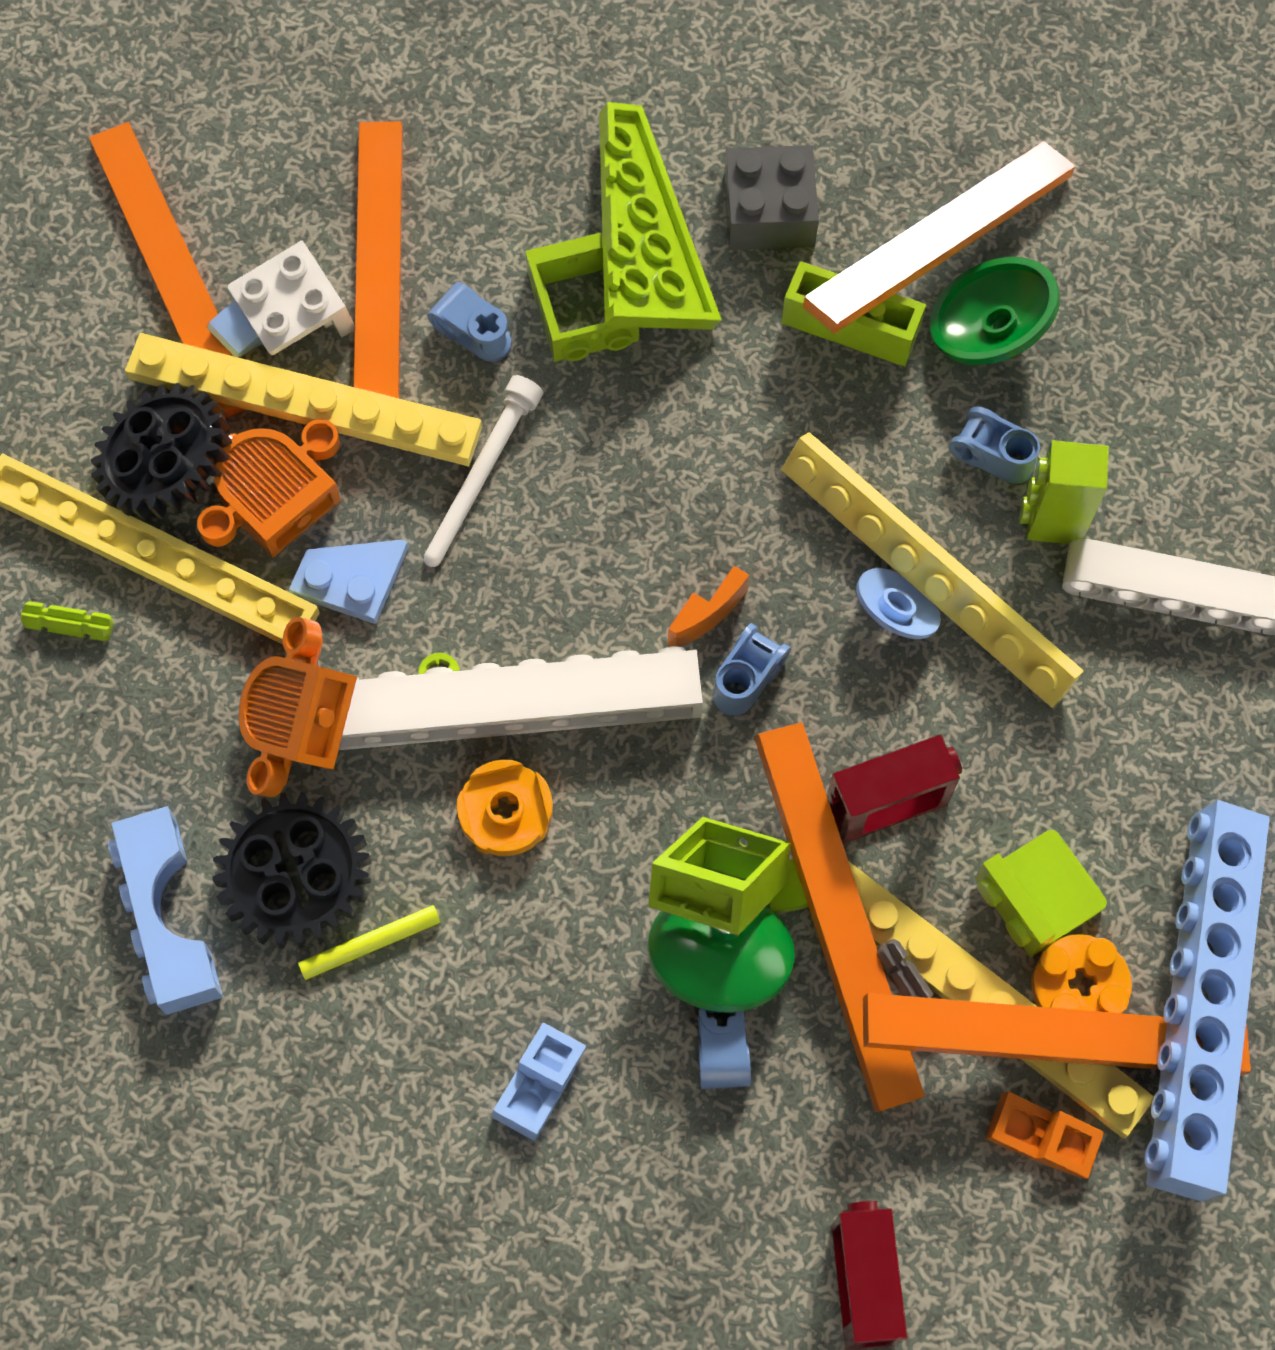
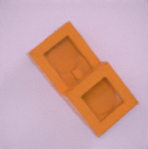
(701, 616)
(1044, 1135)

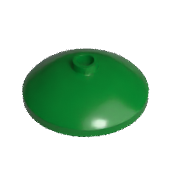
(995, 311)
(719, 967)

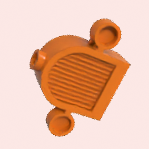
(272, 487)
(293, 709)

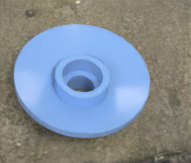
(897, 604)

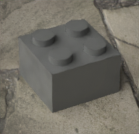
(771, 197)

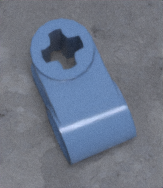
(472, 323)
(993, 442)
(753, 665)
(723, 1052)

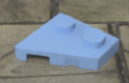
(350, 577)

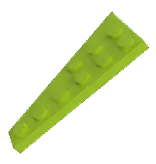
(647, 248)

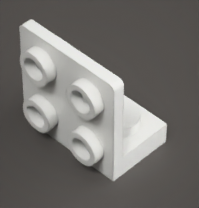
(289, 299)

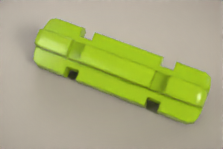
(67, 621)

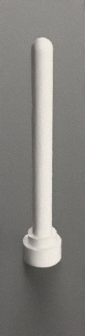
(520, 398)

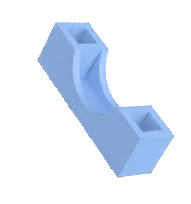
(178, 968)

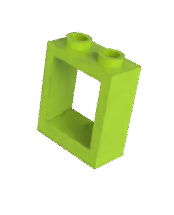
(562, 262)
(730, 904)

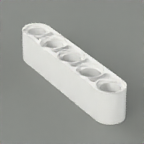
(1171, 584)

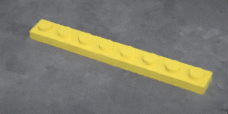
(306, 399)
(149, 551)
(932, 570)
(959, 976)

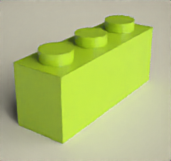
(883, 331)
(1065, 492)

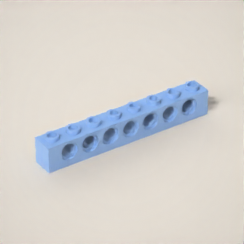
(1220, 1023)

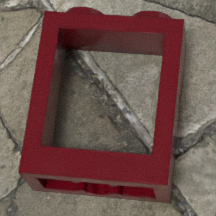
(893, 788)
(868, 1277)

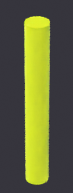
(369, 942)

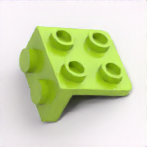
(1040, 891)

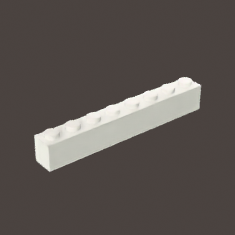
(523, 698)

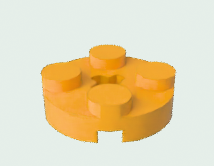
(481, 794)
(1096, 960)

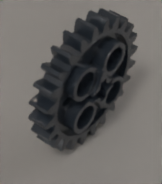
(161, 451)
(253, 886)

